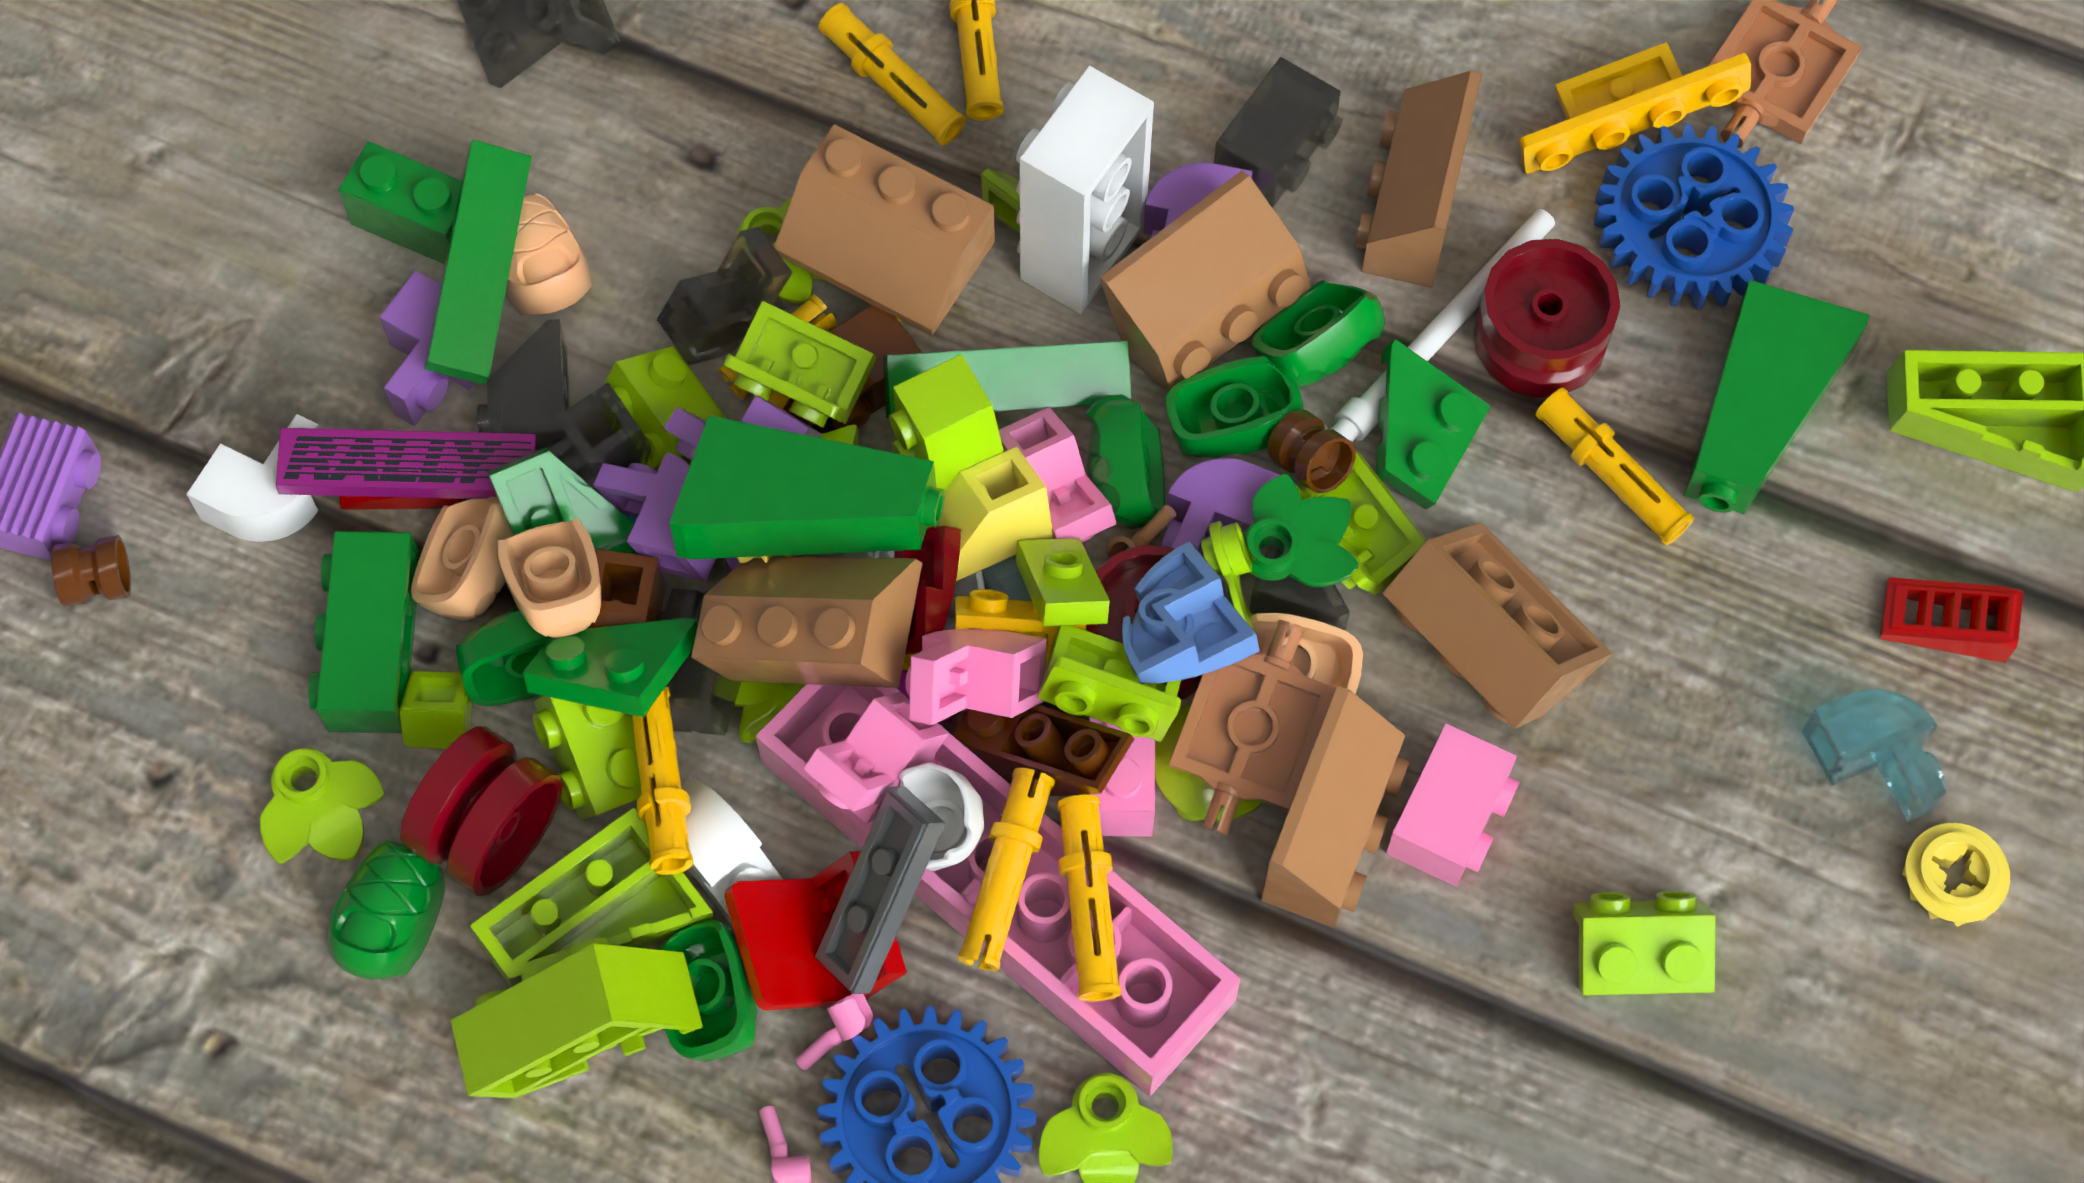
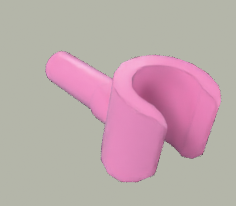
(849, 1017)
(784, 1168)

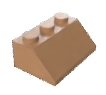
(1418, 179)
(885, 229)
(1205, 282)
(810, 621)
(1495, 623)
(1336, 812)

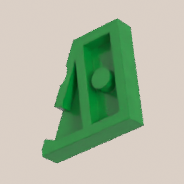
(1423, 425)
(613, 665)

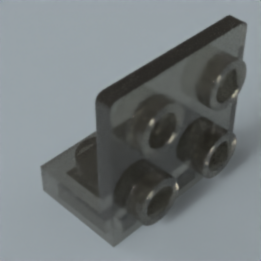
(521, 32)

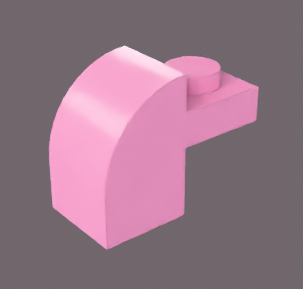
(1052, 451)
(975, 671)
(869, 761)

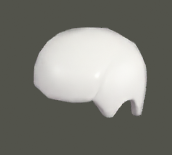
(955, 802)

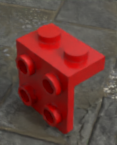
(780, 933)

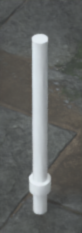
(1361, 414)

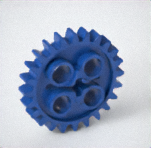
(1663, 176)
(980, 1089)

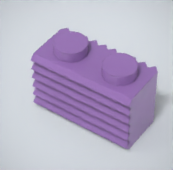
(42, 483)

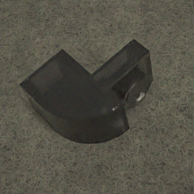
(714, 310)
(600, 433)

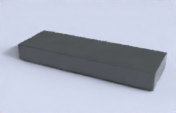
(879, 890)

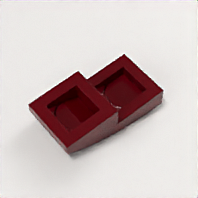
(936, 582)

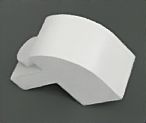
(243, 495)
(721, 845)

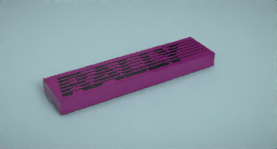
(394, 462)

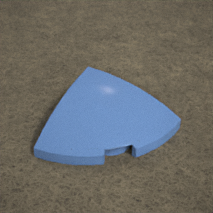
(1184, 622)

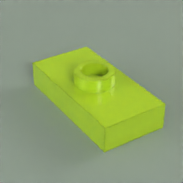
(1062, 582)

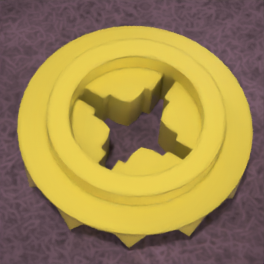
(1985, 870)

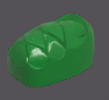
(1320, 331)
(1231, 407)
(1126, 460)
(495, 657)
(386, 913)
(719, 990)

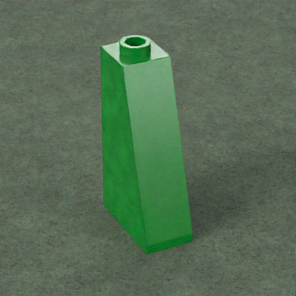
(1769, 383)
(799, 495)

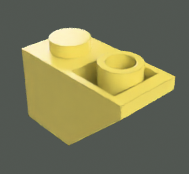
(995, 508)

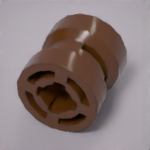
(1311, 451)
(91, 570)

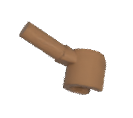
(1142, 536)

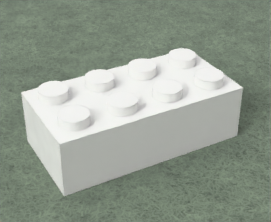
(1083, 187)

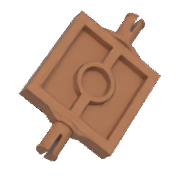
(1793, 67)
(1253, 729)

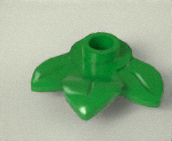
(1303, 531)

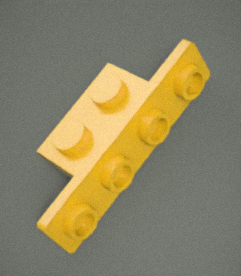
(1629, 98)

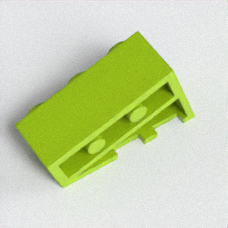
(1995, 408)
(945, 420)
(590, 894)
(570, 1013)

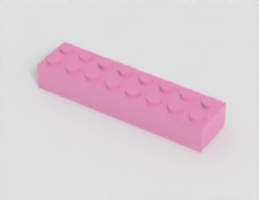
(1166, 978)

